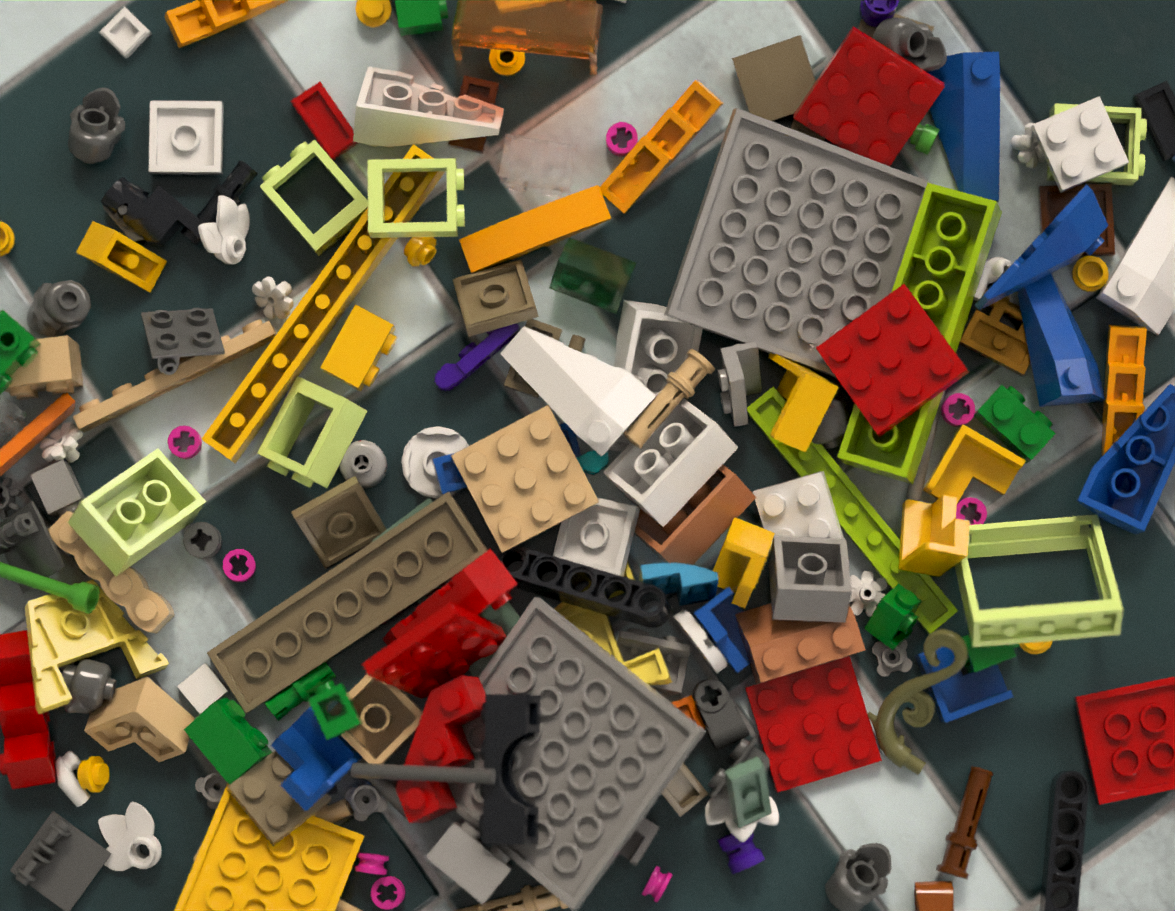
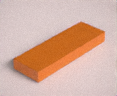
(36, 431)

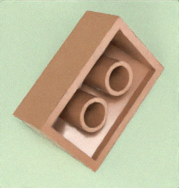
(698, 521)
(789, 646)

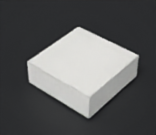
(125, 32)
(203, 688)

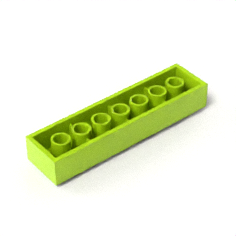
(943, 274)

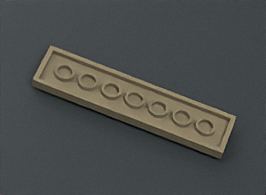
(347, 602)

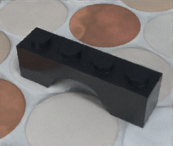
(506, 814)

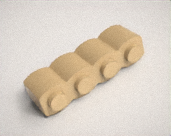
(129, 589)

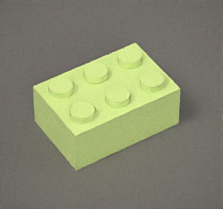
(136, 512)

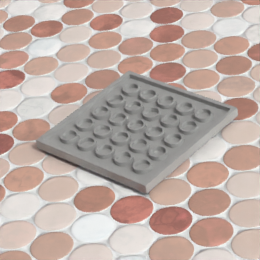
(792, 240)
(599, 753)

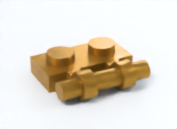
(996, 340)

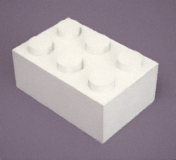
(671, 462)

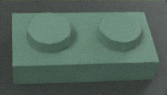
(748, 792)

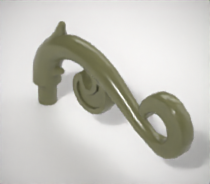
(913, 692)

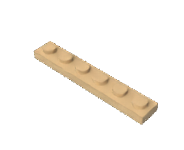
(157, 383)

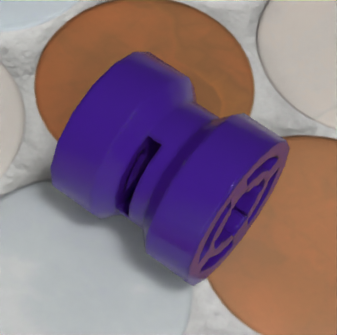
(874, 17)
(740, 854)

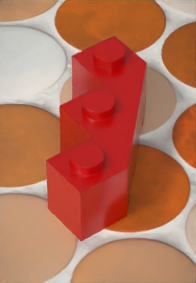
(474, 588)
(440, 743)
(28, 752)

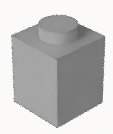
(58, 488)

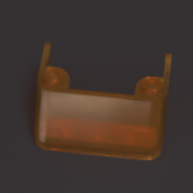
(530, 26)

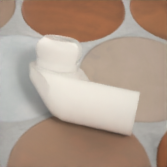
(992, 272)
(66, 778)

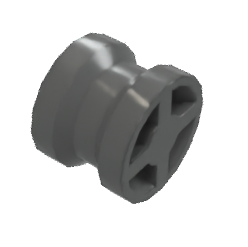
(209, 540)

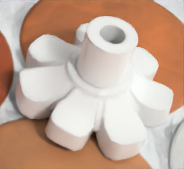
(1029, 146)
(273, 298)
(62, 444)
(874, 588)

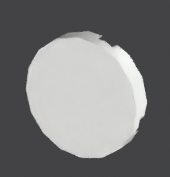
(418, 458)
(700, 640)

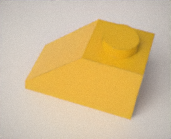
(121, 256)

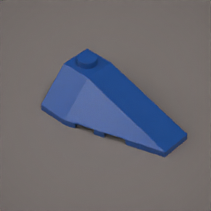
(970, 120)
(1060, 244)
(1057, 349)
(1135, 468)

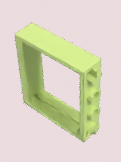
(1041, 621)

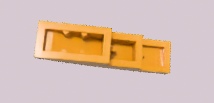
(208, 17)
(660, 146)
(535, 229)
(1123, 381)

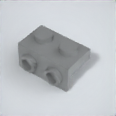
(739, 378)
(674, 651)

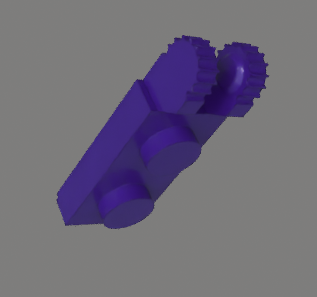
(474, 356)

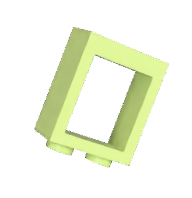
(1135, 131)
(376, 198)
(340, 223)
(330, 445)

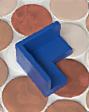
(720, 625)
(963, 693)
(316, 761)

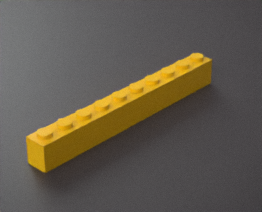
(316, 315)

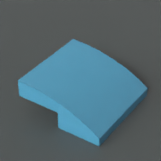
(690, 582)

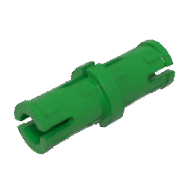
(299, 691)

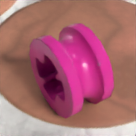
(612, 134)
(951, 401)
(192, 450)
(979, 509)
(250, 563)
(371, 863)
(387, 881)
(656, 884)

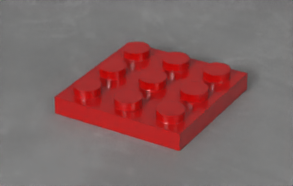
(868, 99)
(892, 360)
(435, 651)
(813, 724)
(1130, 739)

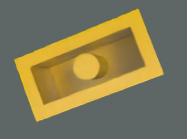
(359, 348)

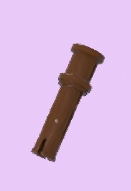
(961, 840)

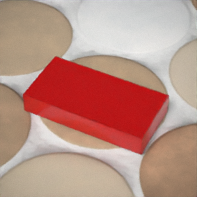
(325, 120)

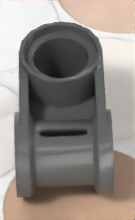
(722, 720)

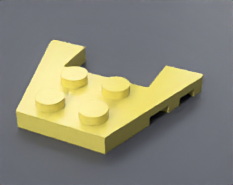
(597, 626)
(65, 635)

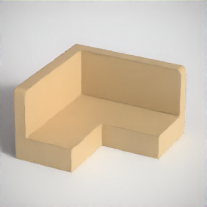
(143, 716)

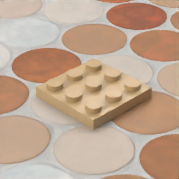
(525, 479)

